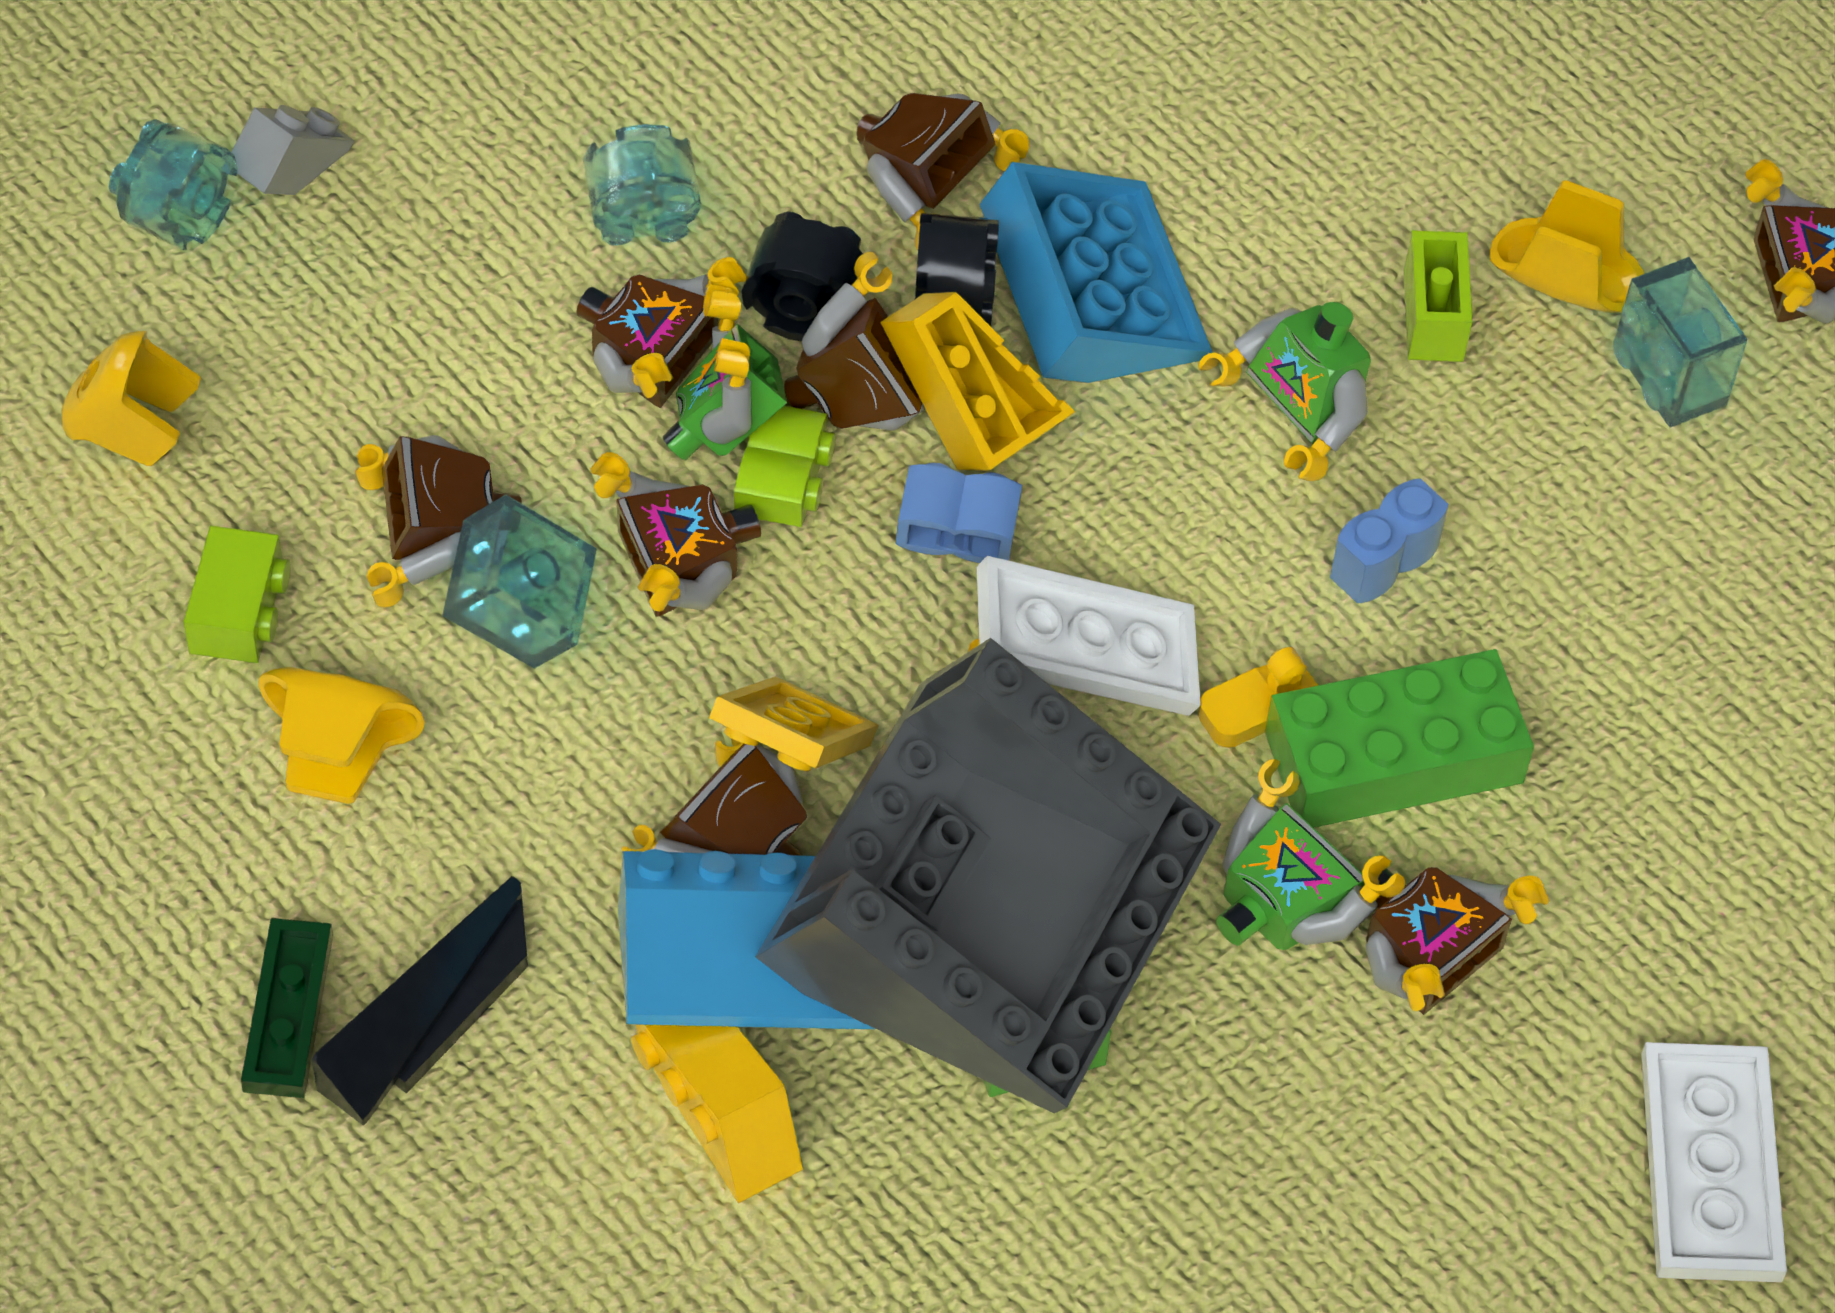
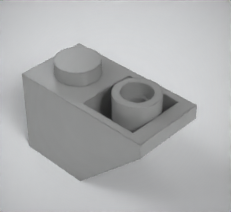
(288, 148)

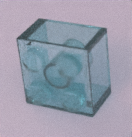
(1679, 342)
(520, 581)

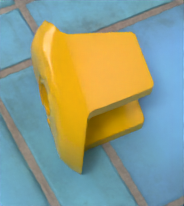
(1571, 250)
(104, 413)
(336, 728)

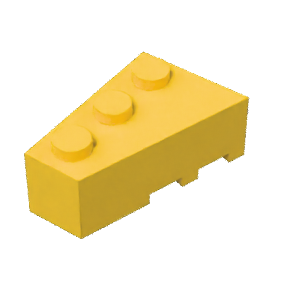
(970, 382)
(727, 1100)

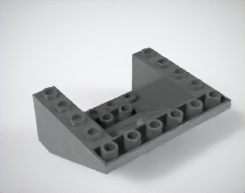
(993, 881)

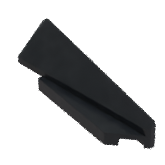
(425, 1007)

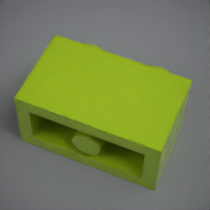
(1437, 296)
(235, 594)

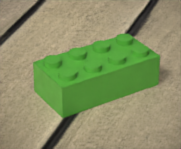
(1400, 738)

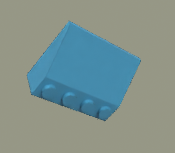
(1092, 274)
(694, 939)

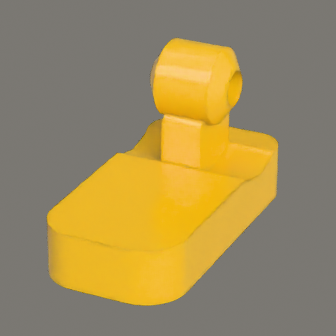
(1241, 705)

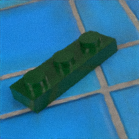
(287, 1008)

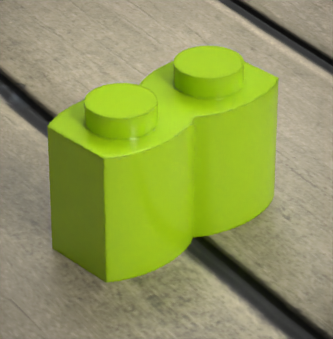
(783, 466)

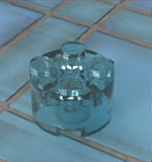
(173, 184)
(642, 185)

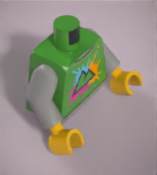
(1310, 372)
(729, 389)
(1291, 878)

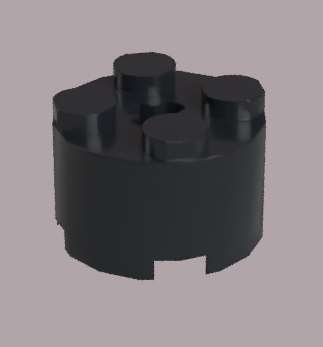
(958, 258)
(798, 272)

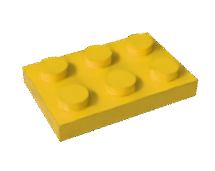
(792, 721)

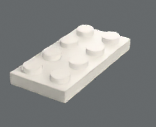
(1092, 634)
(1713, 1162)

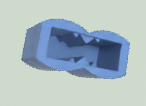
(958, 513)
(1388, 540)

